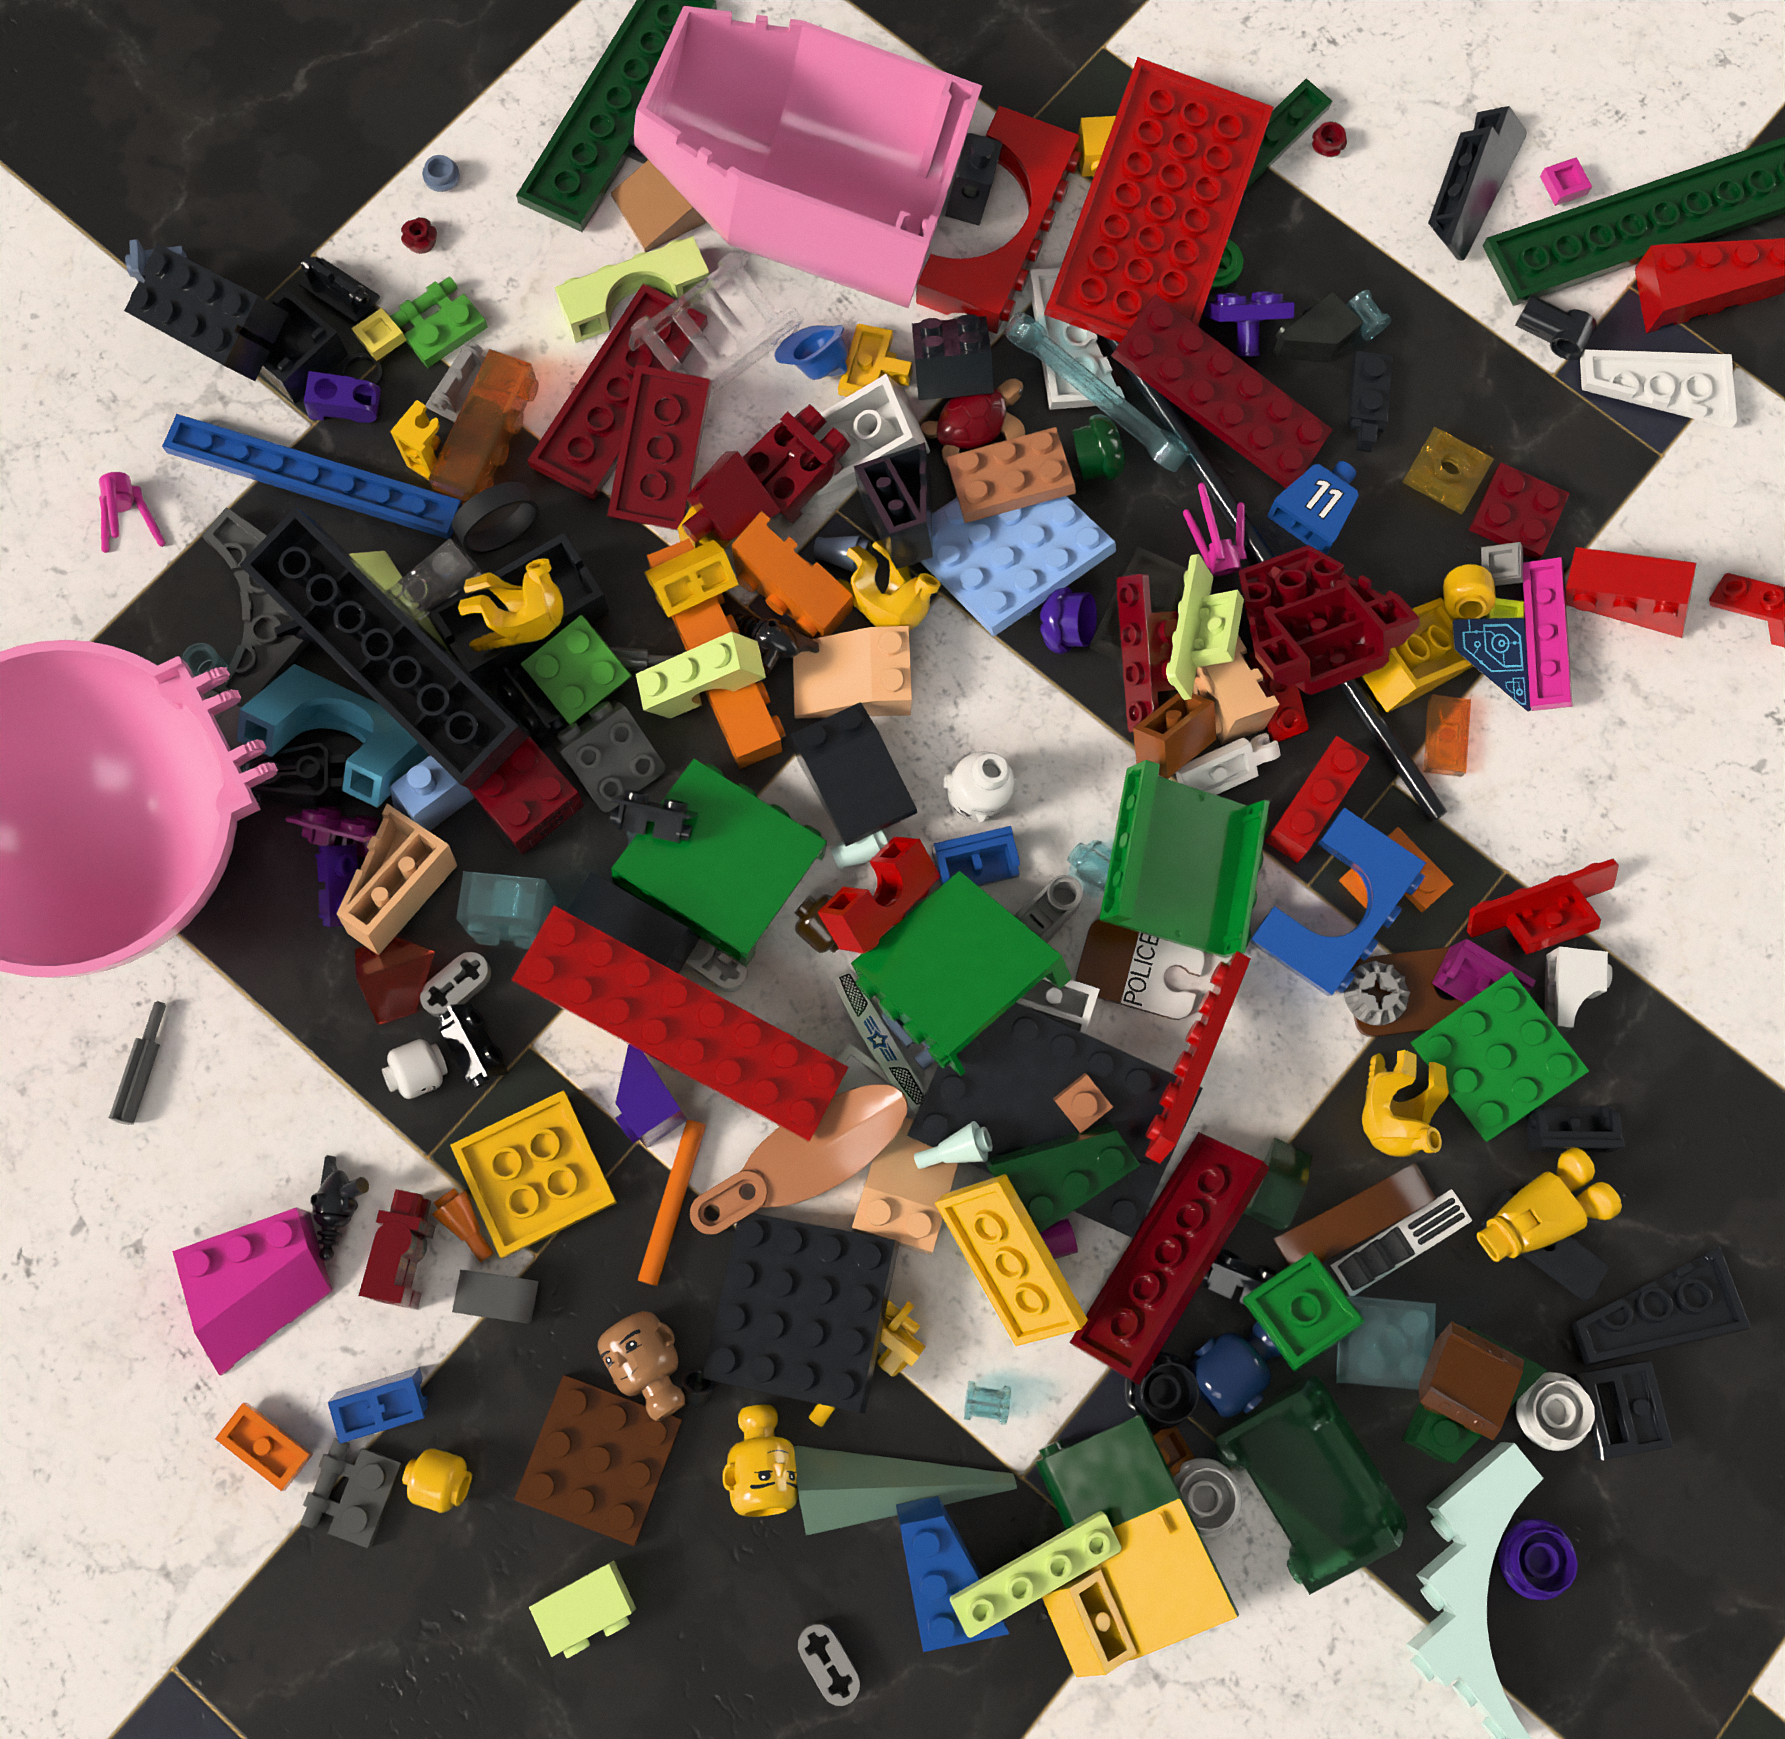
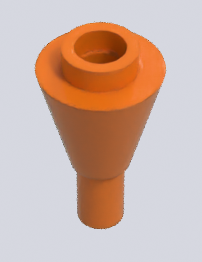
(459, 1217)

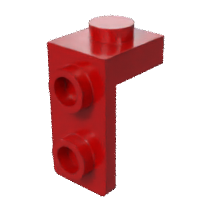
(1755, 600)
(1290, 715)

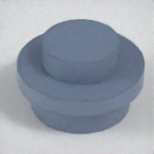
(440, 173)

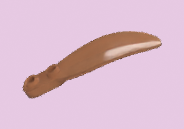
(794, 1170)

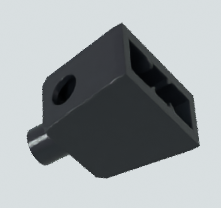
(974, 169)

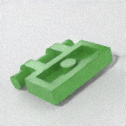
(443, 330)

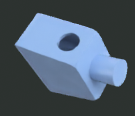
(428, 794)

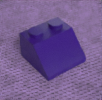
(645, 1102)

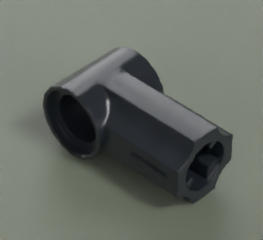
(1564, 330)

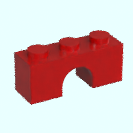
(1317, 799)
(903, 877)

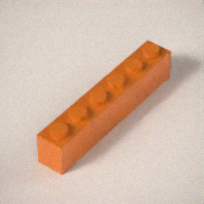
(741, 713)

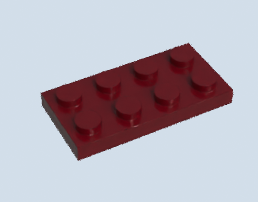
(659, 447)

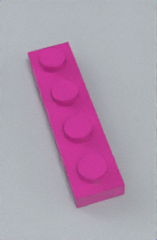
(1547, 634)

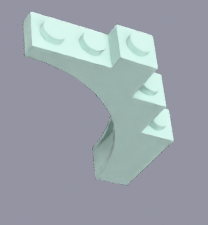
(1457, 1580)

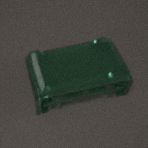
(1316, 1483)

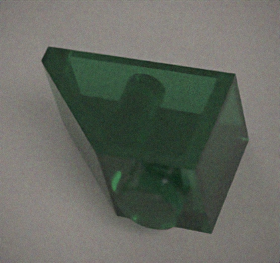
(1282, 1186)

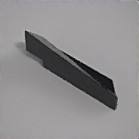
(1475, 177)

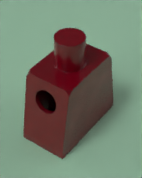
(727, 500)

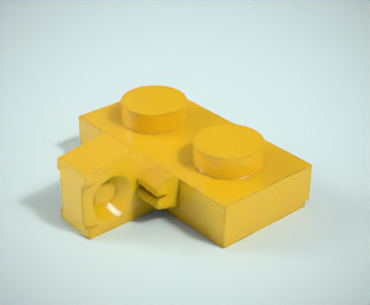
(871, 359)

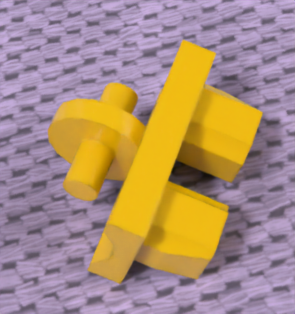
(899, 1338)

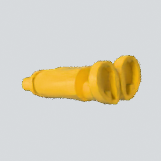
(1548, 1210)

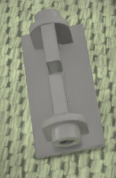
(457, 382)

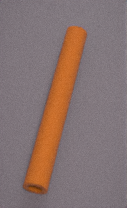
(671, 1202)

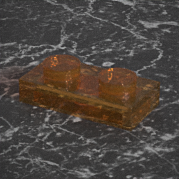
(1447, 735)

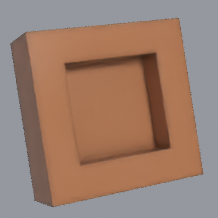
(1083, 1102)

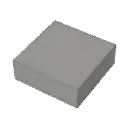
(1504, 562)

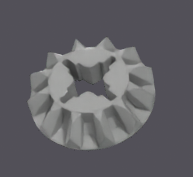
(1365, 1006)

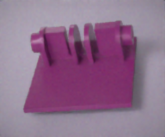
(329, 827)

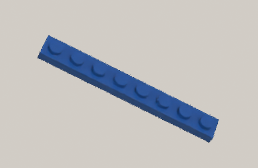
(312, 476)

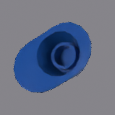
(815, 351)

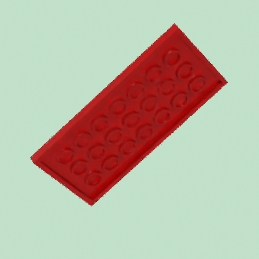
(1159, 201)

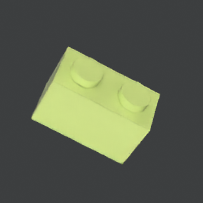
(582, 1610)

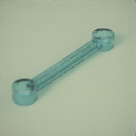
(1160, 444)

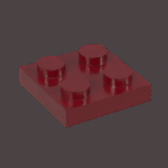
(1519, 510)

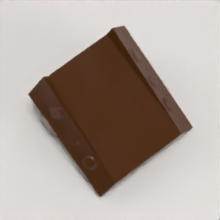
(1470, 1380)

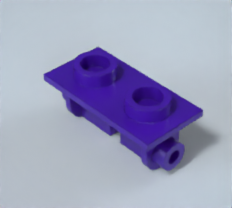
(336, 868)

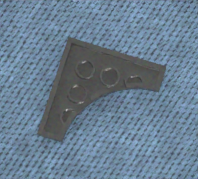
(261, 654)

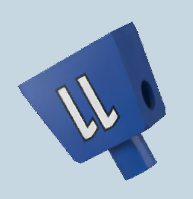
(1317, 505)

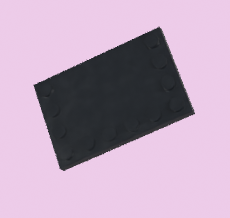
(1010, 1091)

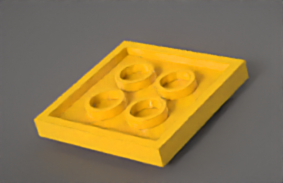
(533, 1174)

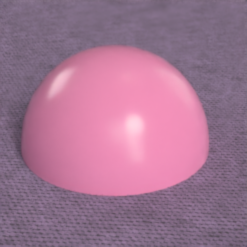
(111, 803)

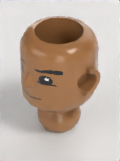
(641, 1360)

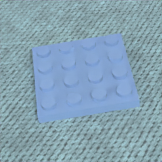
(1014, 558)

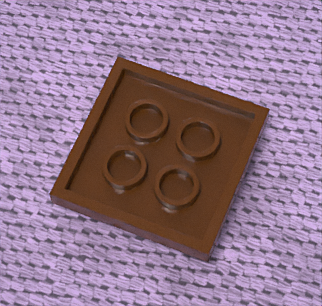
(598, 1460)

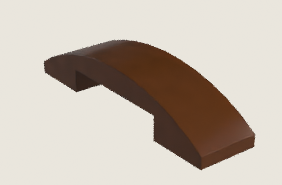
(1357, 1217)

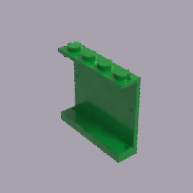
(1184, 863)
(731, 871)
(955, 968)

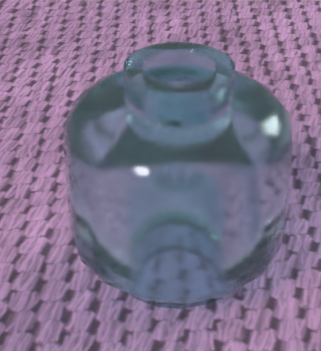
(1090, 866)

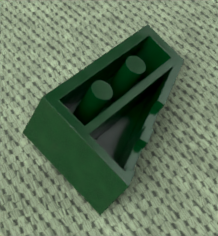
(1065, 1171)
(1444, 1437)

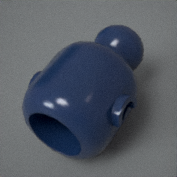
(1234, 1370)

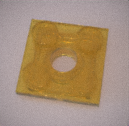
(1432, 480)

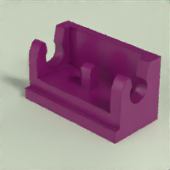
(1472, 969)

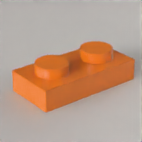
(264, 1446)

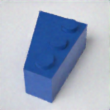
(937, 1570)

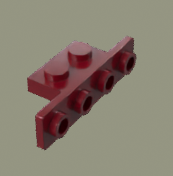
(1145, 647)

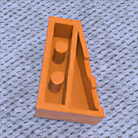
(789, 581)

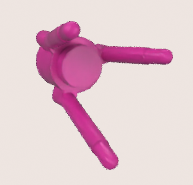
(116, 497)
(1223, 556)

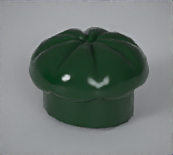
(1099, 449)

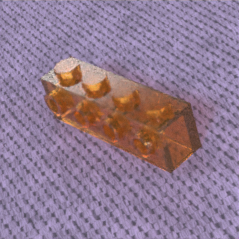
(484, 427)

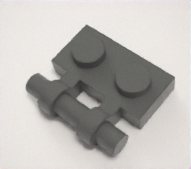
(364, 1498)

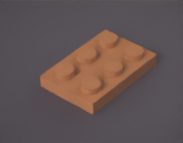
(1010, 475)

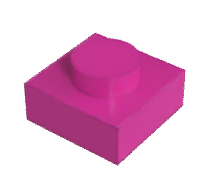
(1565, 181)

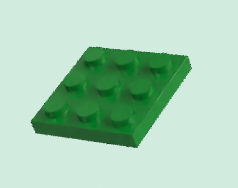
(1500, 1056)

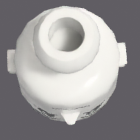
(980, 786)

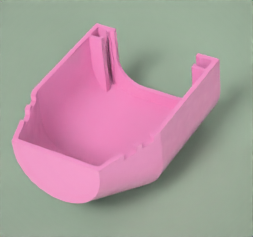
(807, 145)

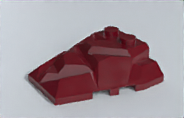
(1317, 622)

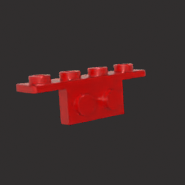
(1549, 910)

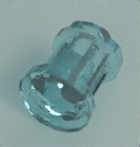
(1370, 314)
(987, 1402)

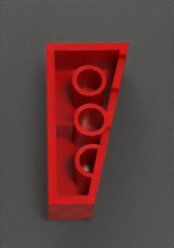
(1706, 278)

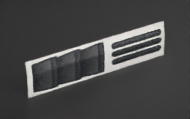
(1401, 1243)

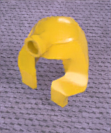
(903, 602)
(532, 608)
(1402, 1126)

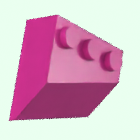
(251, 1283)

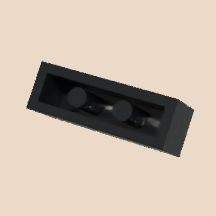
(633, 922)

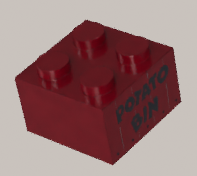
(528, 797)

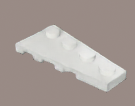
(1672, 382)

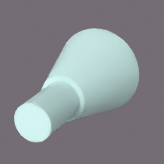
(965, 1145)

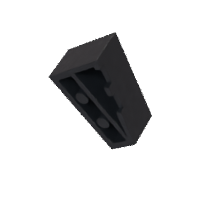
(899, 503)

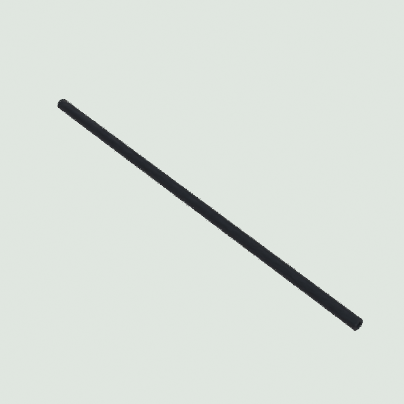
(1261, 552)

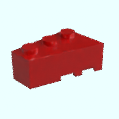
(1632, 588)

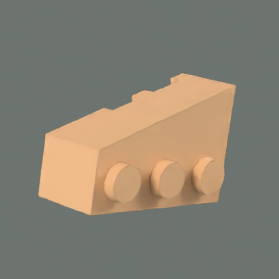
(1237, 696)

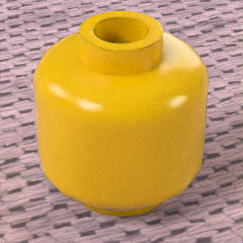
(1469, 592)
(437, 1480)

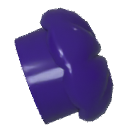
(1068, 620)
(1537, 1559)

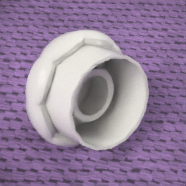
(1555, 1412)
(1210, 1495)

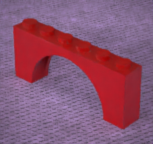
(985, 285)

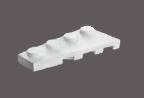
(1074, 340)

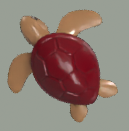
(976, 419)

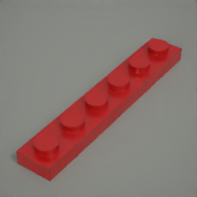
(1192, 1065)

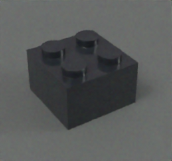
(952, 357)

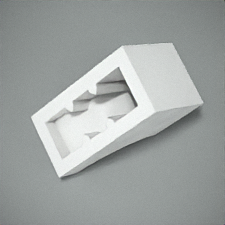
(1572, 978)

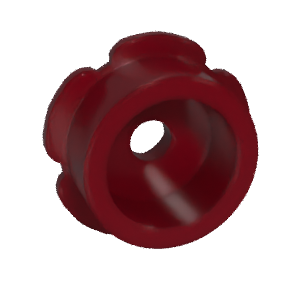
(1329, 132)
(419, 243)

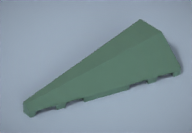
(857, 1488)

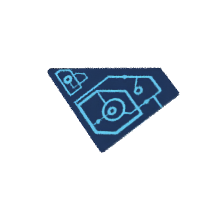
(1498, 652)

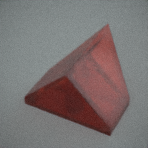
(393, 978)

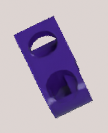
(341, 397)

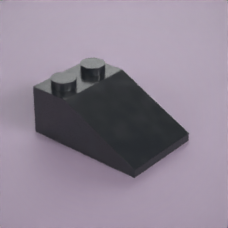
(852, 774)

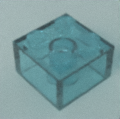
(504, 907)
(1389, 1346)

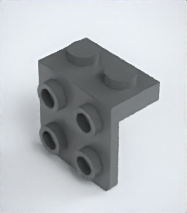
(609, 754)

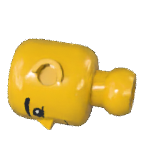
(761, 1467)

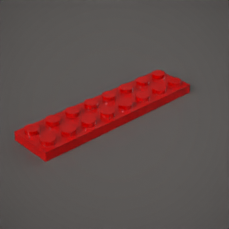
(680, 1023)

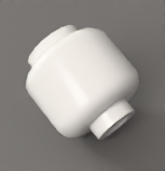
(414, 1068)

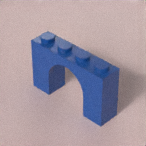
(1386, 873)

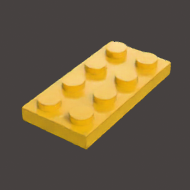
(1011, 1261)

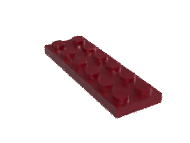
(1221, 392)
(588, 430)
(1169, 1256)

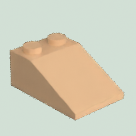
(854, 668)
(901, 1197)

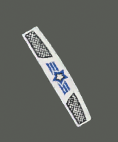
(878, 1039)

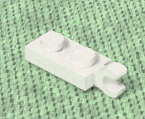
(1228, 765)

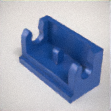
(980, 857)
(378, 1405)

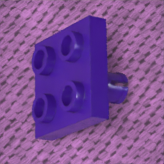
(1248, 314)

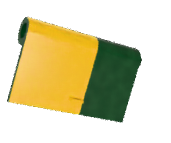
(1164, 1569)

